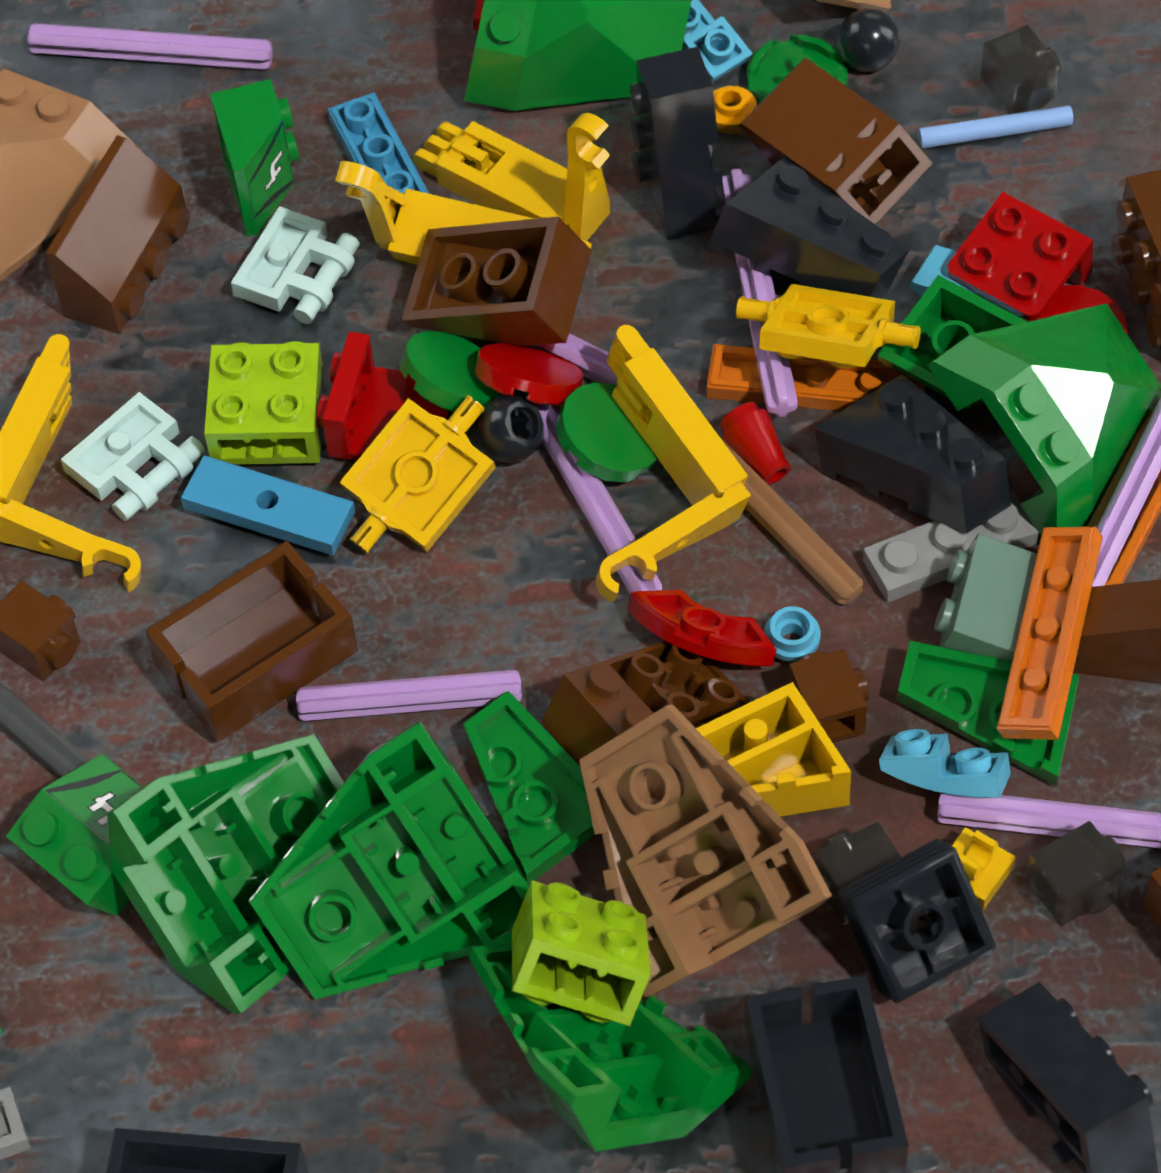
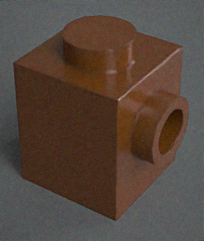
(37, 630)
(833, 692)

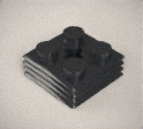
(949, 931)

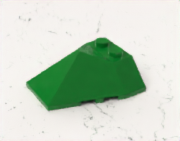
(568, 49)
(1066, 398)
(202, 846)
(392, 874)
(613, 1078)

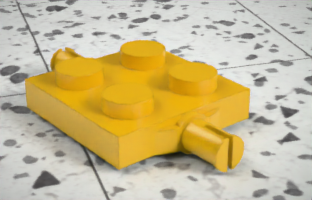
(827, 325)
(417, 474)

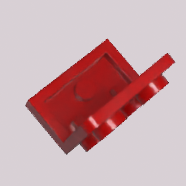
(1021, 257)
(363, 399)

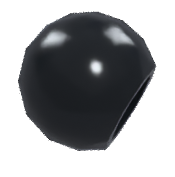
(868, 40)
(510, 428)

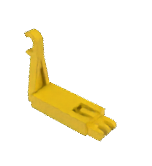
(520, 180)
(403, 219)
(685, 448)
(23, 449)

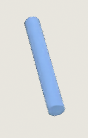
(995, 127)

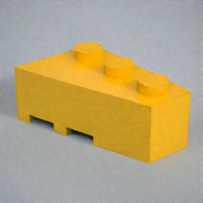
(782, 753)

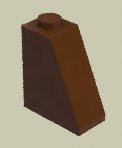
(1122, 632)

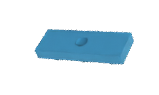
(374, 142)
(268, 505)

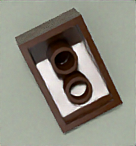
(499, 281)

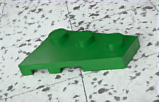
(967, 697)
(531, 785)

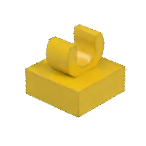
(984, 863)

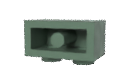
(986, 598)

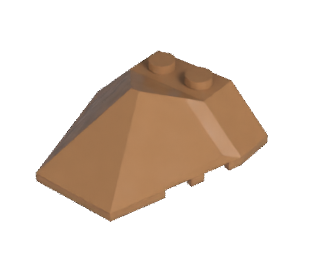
(46, 160)
(693, 847)

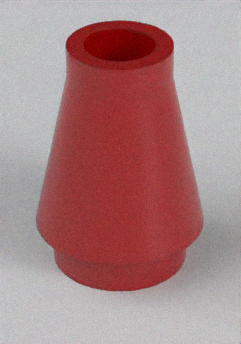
(755, 441)

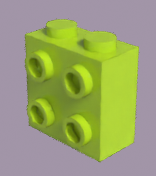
(264, 403)
(580, 953)

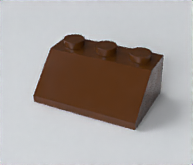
(116, 238)

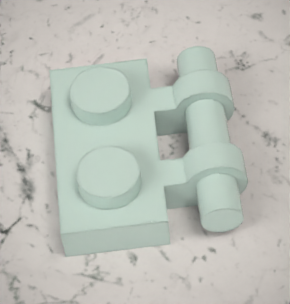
(282, 256)
(122, 446)

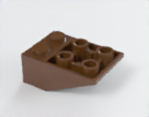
(836, 140)
(622, 691)

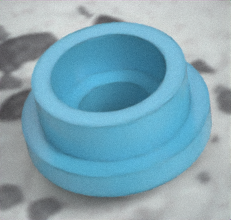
(793, 621)

